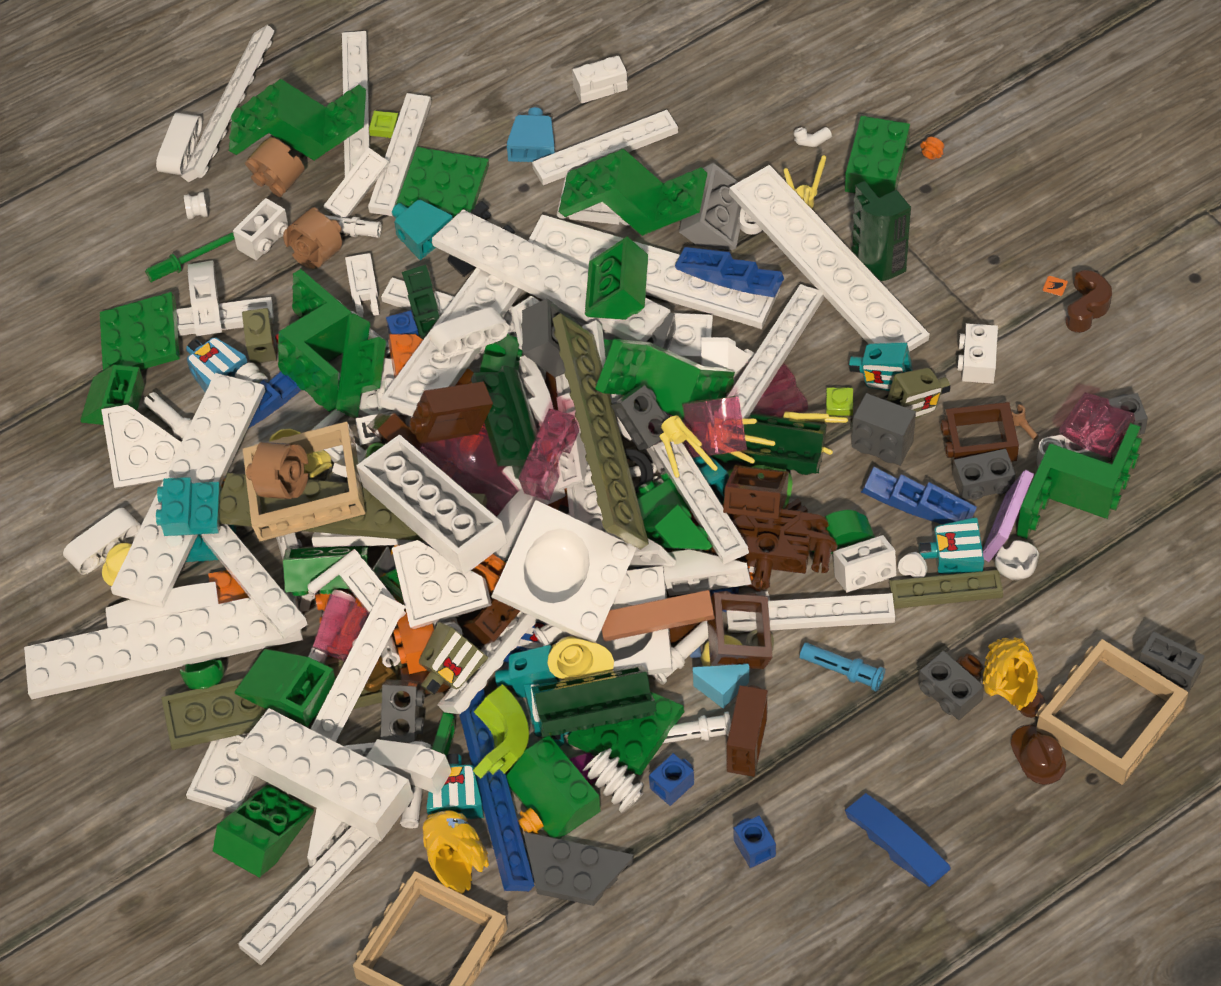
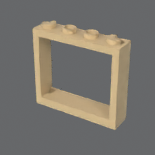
(316, 512)
(1088, 750)
(395, 913)

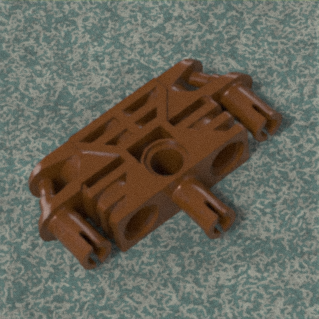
(787, 539)

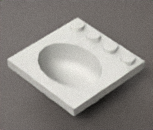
(564, 572)
(646, 649)

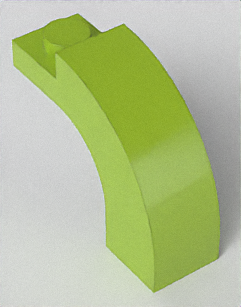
(509, 729)

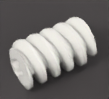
(614, 779)

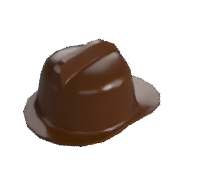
(1038, 755)

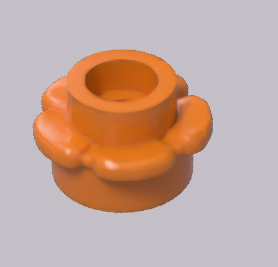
(932, 148)

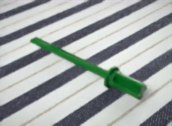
(173, 264)

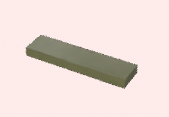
(946, 589)

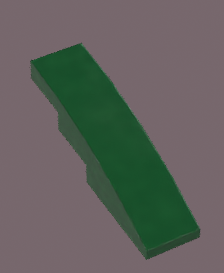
(422, 299)

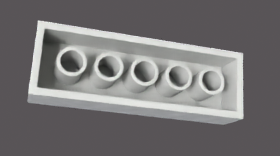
(432, 504)
(325, 774)

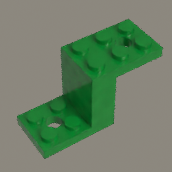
(297, 119)
(633, 192)
(313, 340)
(664, 372)
(1079, 481)

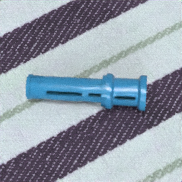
(854, 669)

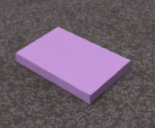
(1007, 515)

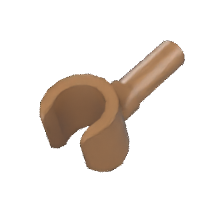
(1020, 420)

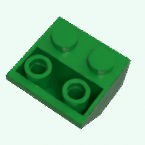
(112, 388)
(673, 529)

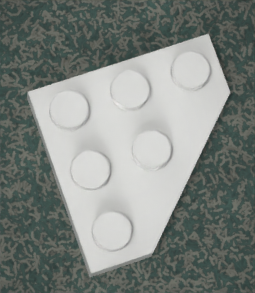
(137, 447)
(434, 587)

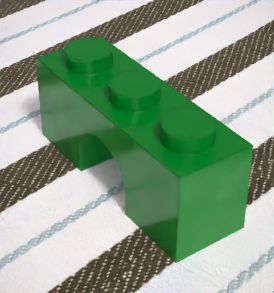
(501, 353)

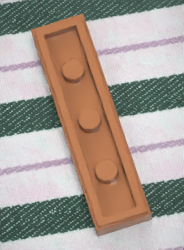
(658, 615)

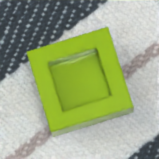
(383, 124)
(839, 401)

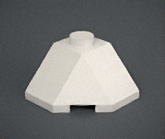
(723, 353)

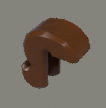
(1093, 303)

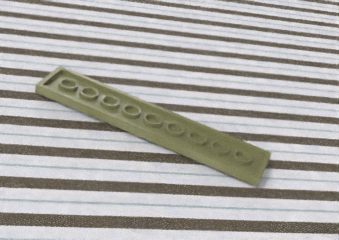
(600, 433)
(376, 522)
(219, 713)

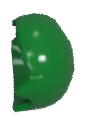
(203, 674)

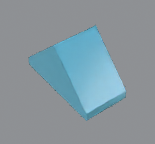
(721, 682)

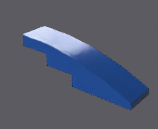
(723, 270)
(277, 393)
(919, 500)
(898, 839)

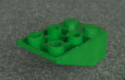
(288, 685)
(260, 830)

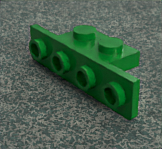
(360, 365)

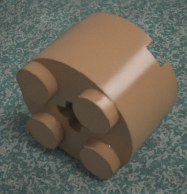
(274, 166)
(313, 238)
(278, 470)

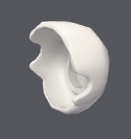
(1017, 561)

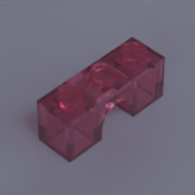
(541, 467)

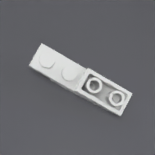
(204, 298)

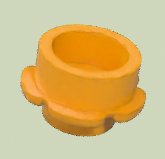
(530, 821)

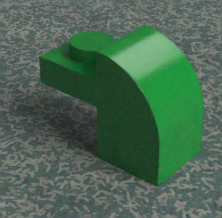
(848, 528)

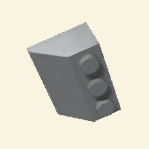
(719, 213)

